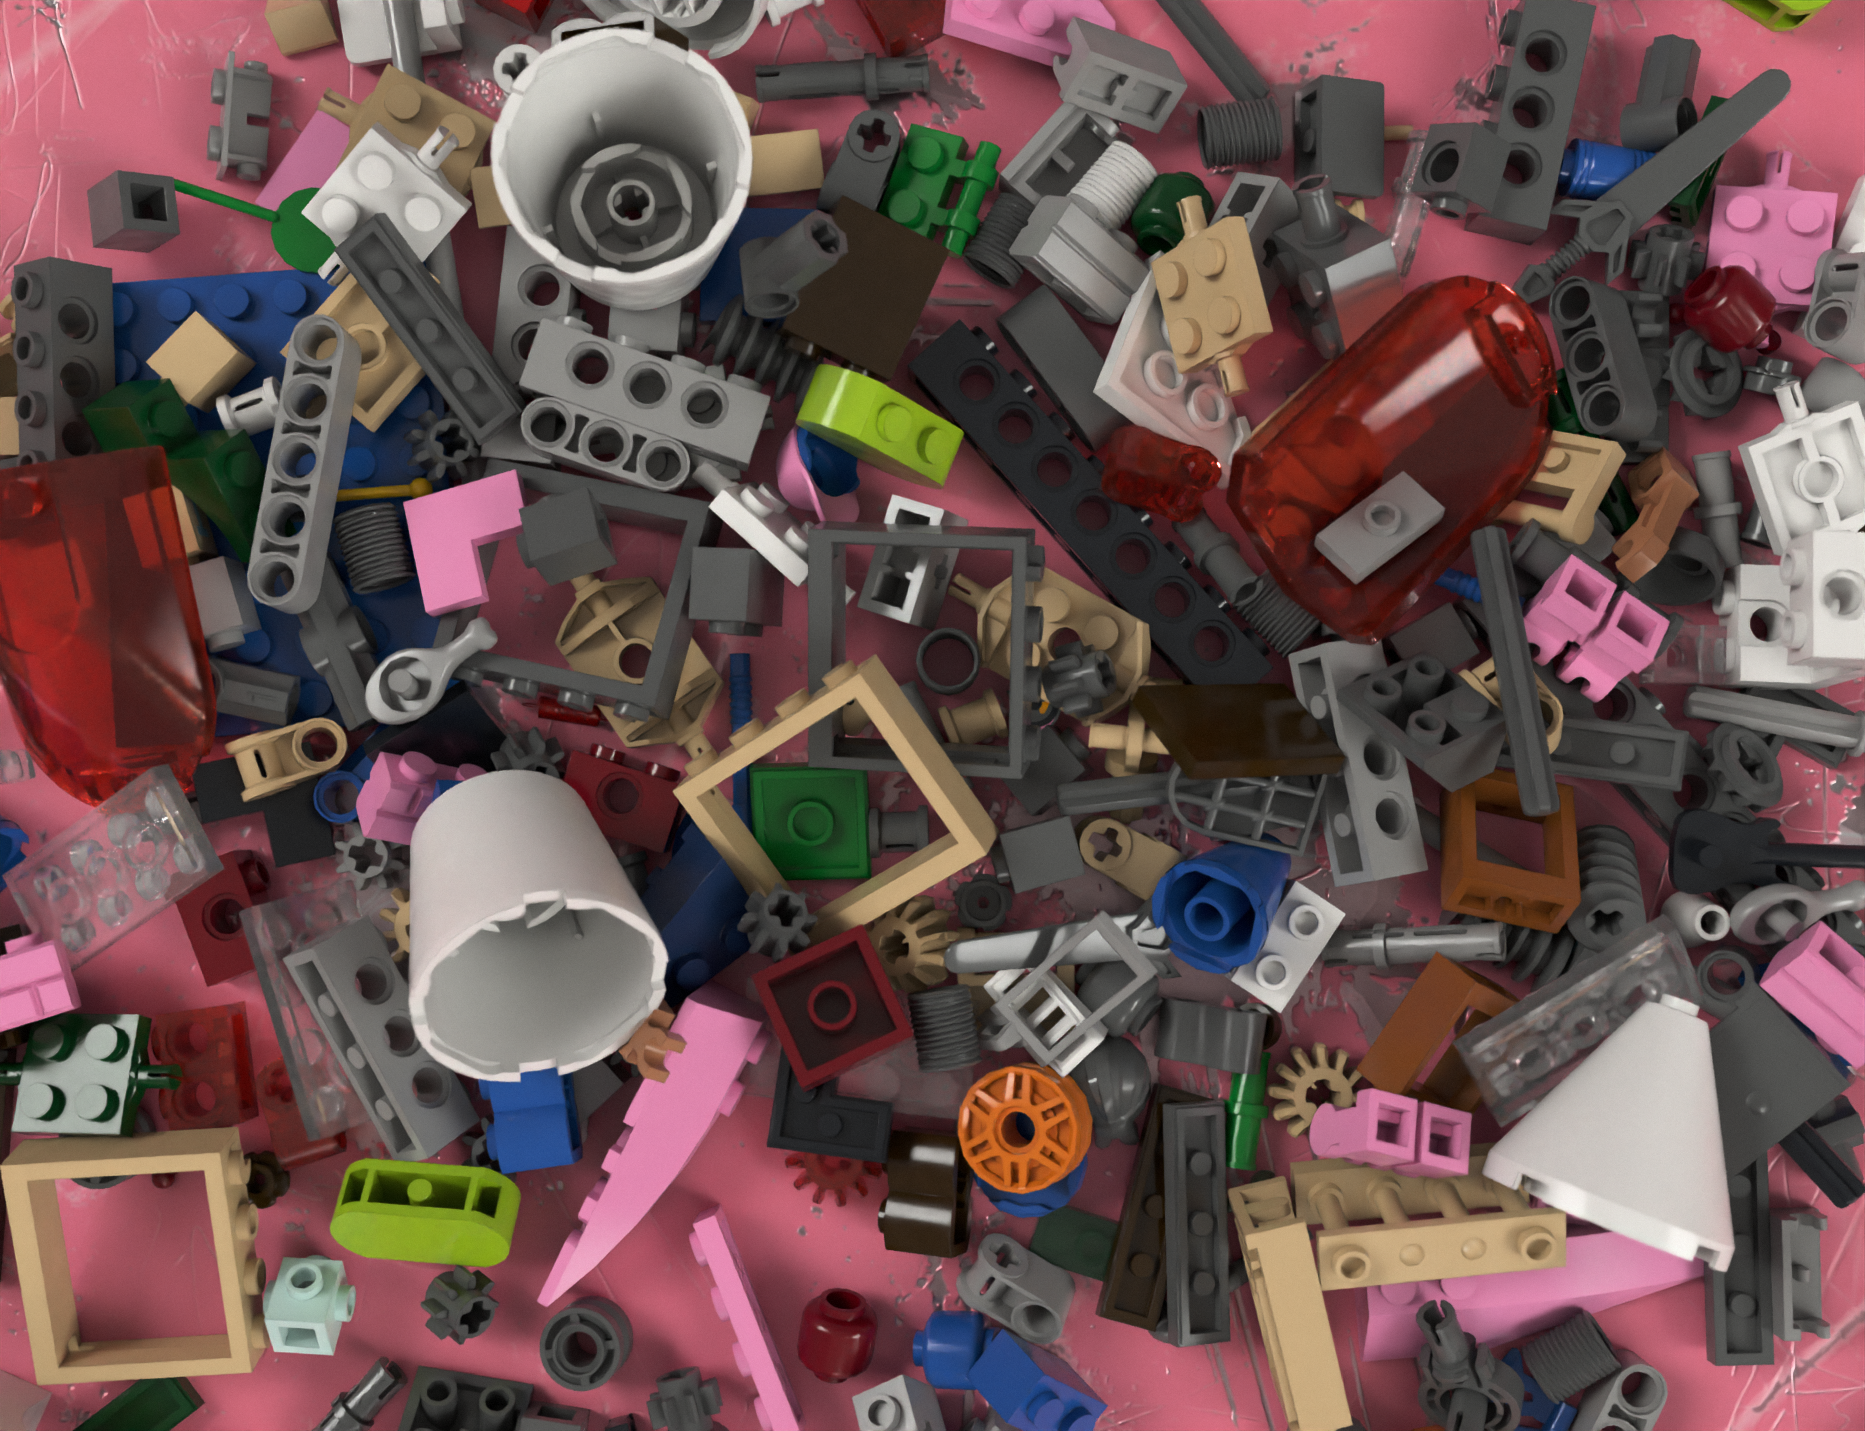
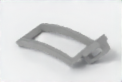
(1015, 1032)

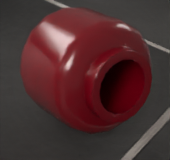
(1729, 308)
(837, 1335)

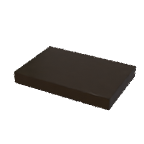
(1237, 730)

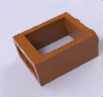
(1476, 885)
(1421, 1027)

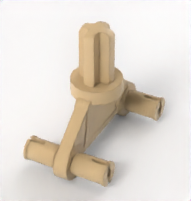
(1130, 750)

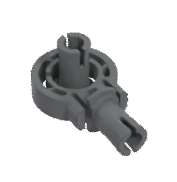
(1469, 1372)

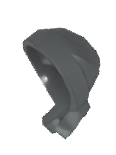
(1686, 573)
(1116, 1089)

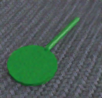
(293, 235)

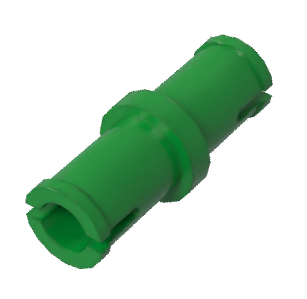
(1244, 1116)

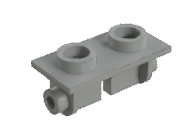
(240, 94)

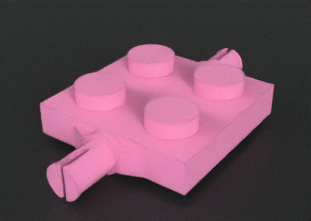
(1772, 233)

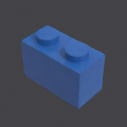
(1034, 1387)

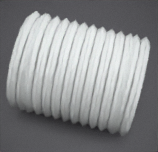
(1116, 183)

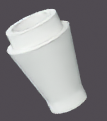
(1696, 918)

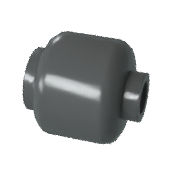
(1102, 981)

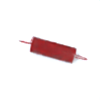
(551, 710)

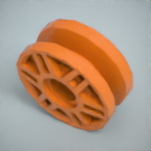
(992, 1139)

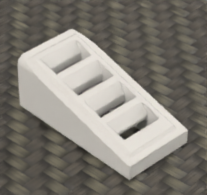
(1059, 996)

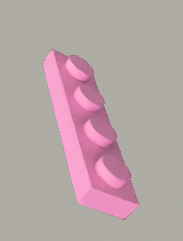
(737, 1301)

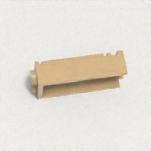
(1289, 1307)

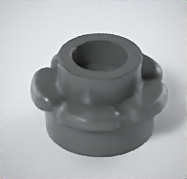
(1768, 374)
(983, 886)

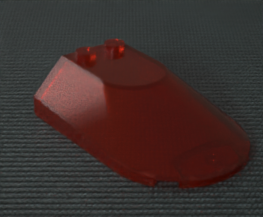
(1434, 389)
(101, 623)

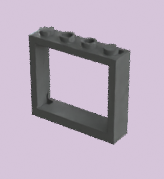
(827, 643)
(581, 690)

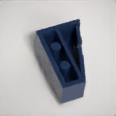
(697, 913)

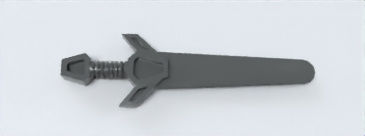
(1626, 207)
(1034, 945)

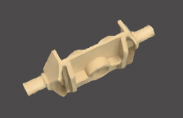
(1064, 607)
(626, 614)

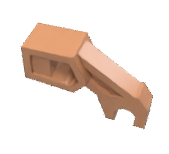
(1661, 511)

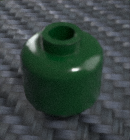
(1156, 216)

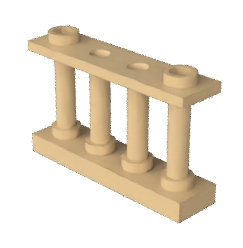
(1426, 1249)

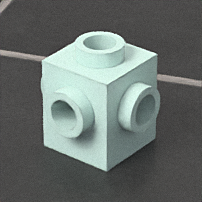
(308, 1305)

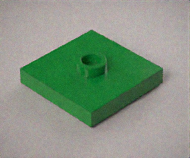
(812, 820)

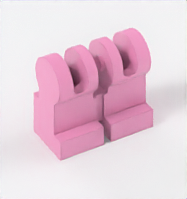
(1607, 637)
(1394, 1135)

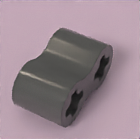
(1210, 1035)

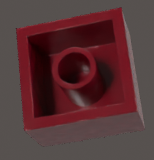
(833, 1007)

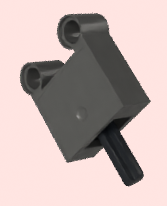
(1772, 1081)

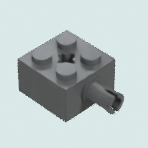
(1334, 270)

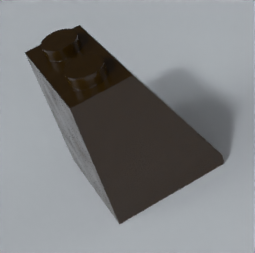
(870, 299)

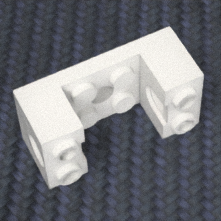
(1810, 615)

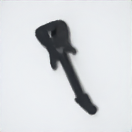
(1718, 852)

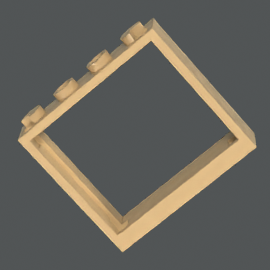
(917, 749)
(44, 1267)

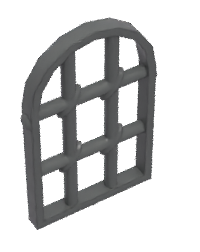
(1258, 816)

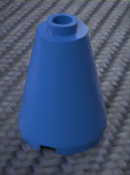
(1221, 904)

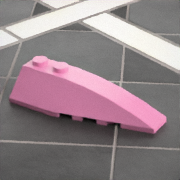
(665, 1125)
(1503, 1307)

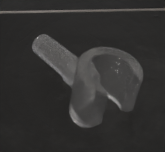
(15, 766)

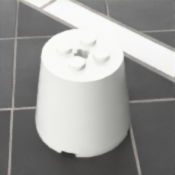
(616, 128)
(524, 932)

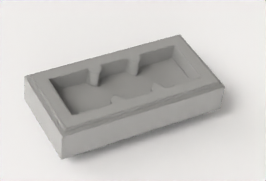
(1379, 527)

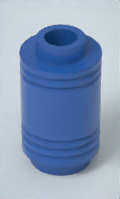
(1596, 167)

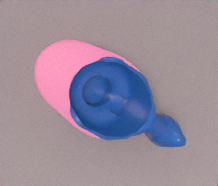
(818, 476)

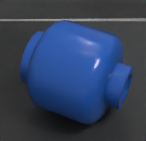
(952, 1346)

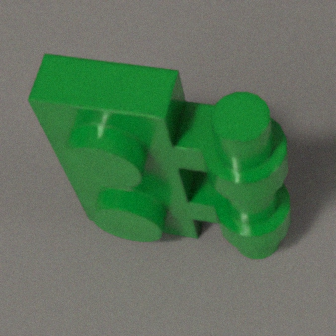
(924, 182)

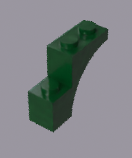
(209, 466)

